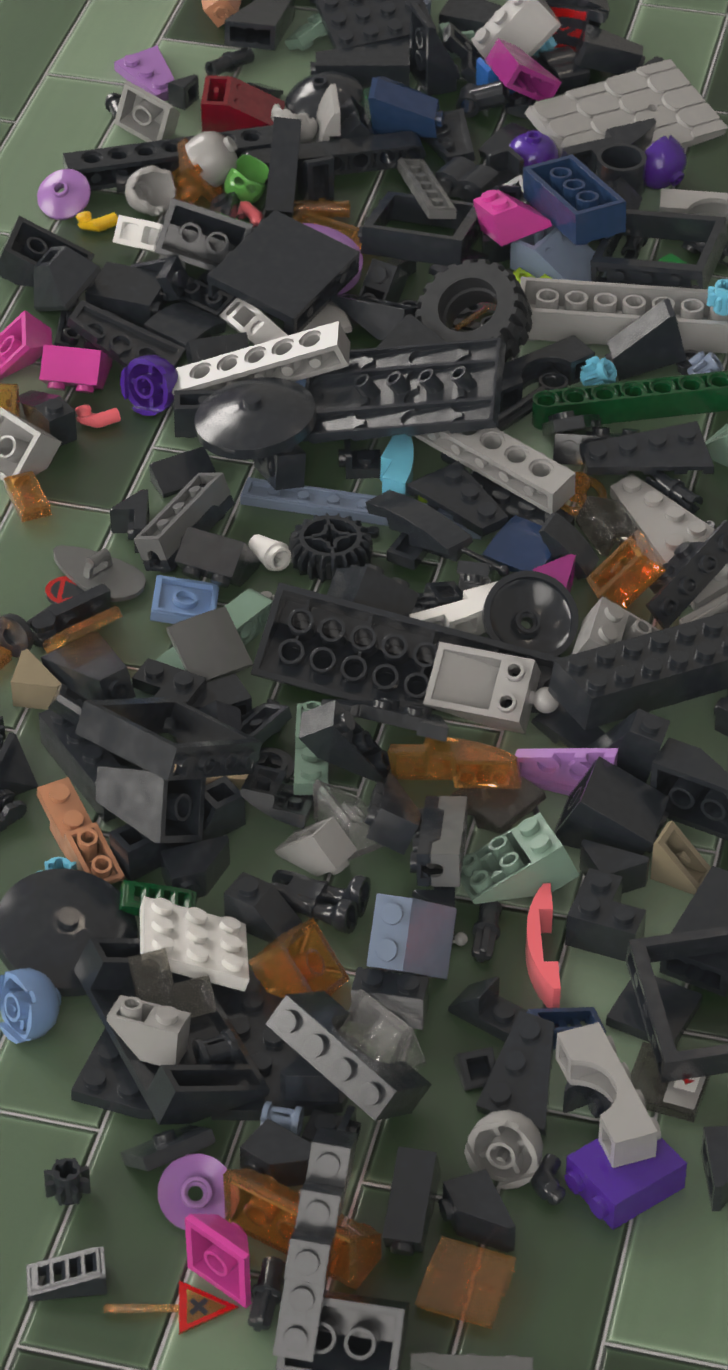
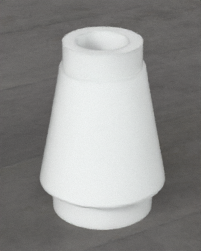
(270, 552)

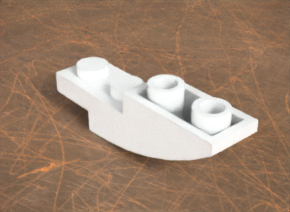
(136, 233)
(460, 615)

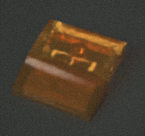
(465, 1282)

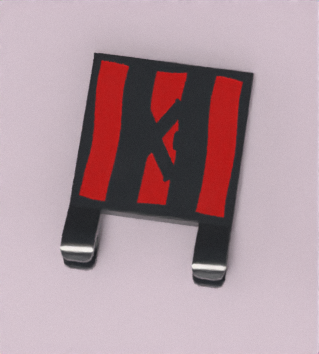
(573, 21)

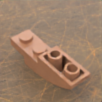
(76, 833)

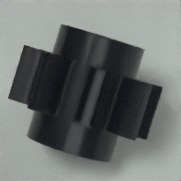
(67, 1181)

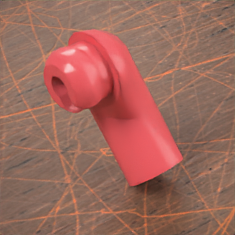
(248, 210)
(96, 420)

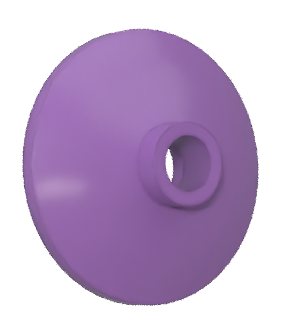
(68, 202)
(185, 1173)

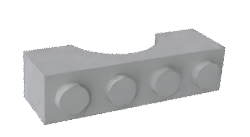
(694, 202)
(591, 1061)

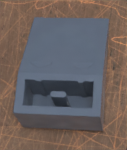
(553, 255)

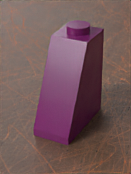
(521, 71)

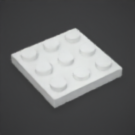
(196, 942)

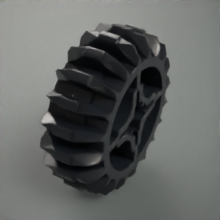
(329, 544)

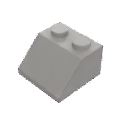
(145, 114)

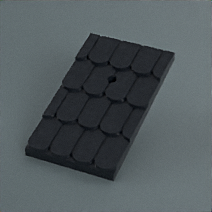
(410, 391)

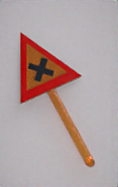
(194, 1307)

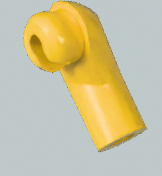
(97, 224)

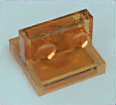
(189, 182)

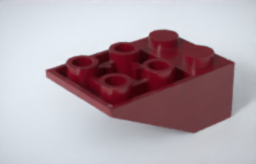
(235, 105)

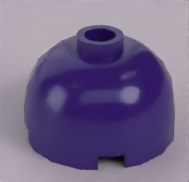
(534, 147)
(665, 163)
(149, 384)

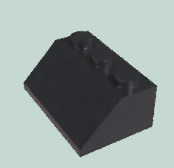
(198, 234)
(356, 1335)

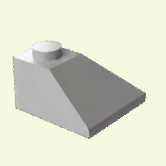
(24, 446)

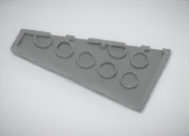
(666, 527)

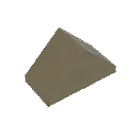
(32, 683)
(677, 861)

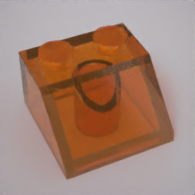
(299, 963)

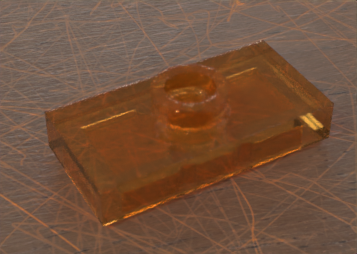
(27, 496)

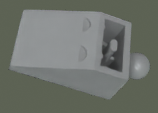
(479, 681)

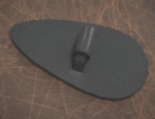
(93, 568)

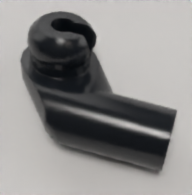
(546, 1183)

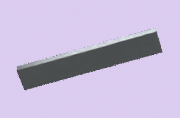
(426, 189)

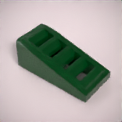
(176, 895)

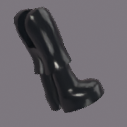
(311, 898)

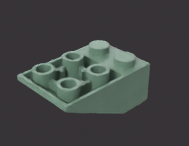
(517, 864)

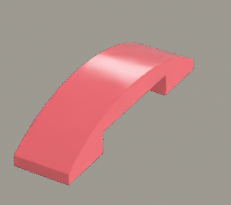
(542, 974)

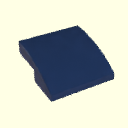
(519, 546)

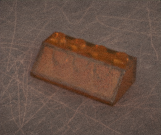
(270, 1213)

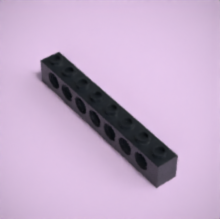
(103, 164)

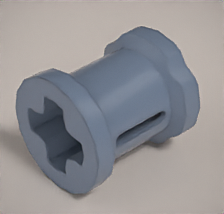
(288, 1118)

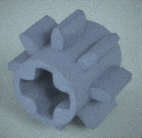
(704, 363)

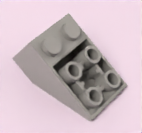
(607, 625)

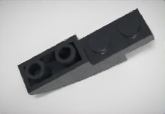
(635, 134)

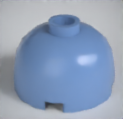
(27, 1004)

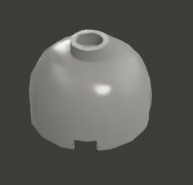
(213, 154)
(506, 1147)

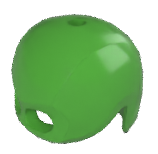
(247, 179)

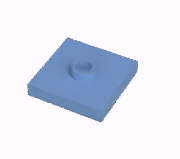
(181, 599)

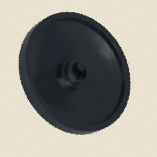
(255, 418)
(51, 919)

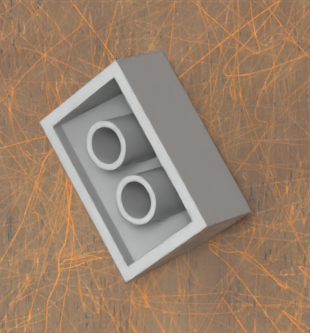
(519, 23)

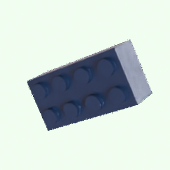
(574, 199)

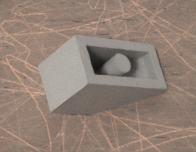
(318, 848)

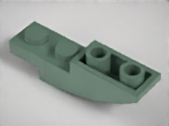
(307, 766)

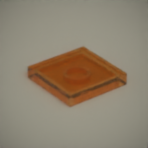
(81, 629)

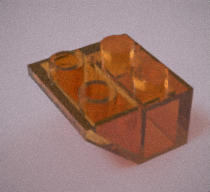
(627, 571)

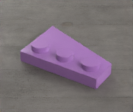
(146, 70)
(560, 768)

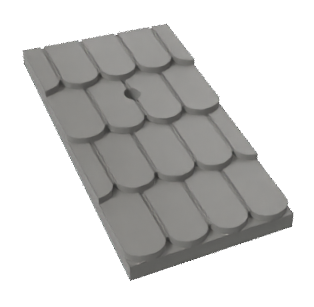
(635, 96)

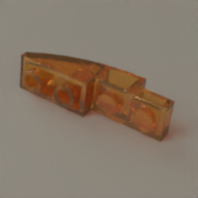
(460, 760)

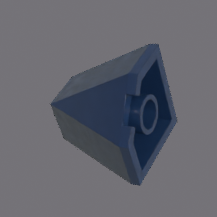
(402, 109)

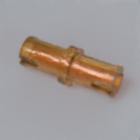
(324, 207)

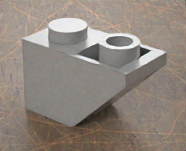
(151, 1030)

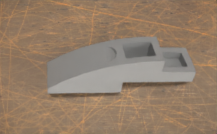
(249, 319)

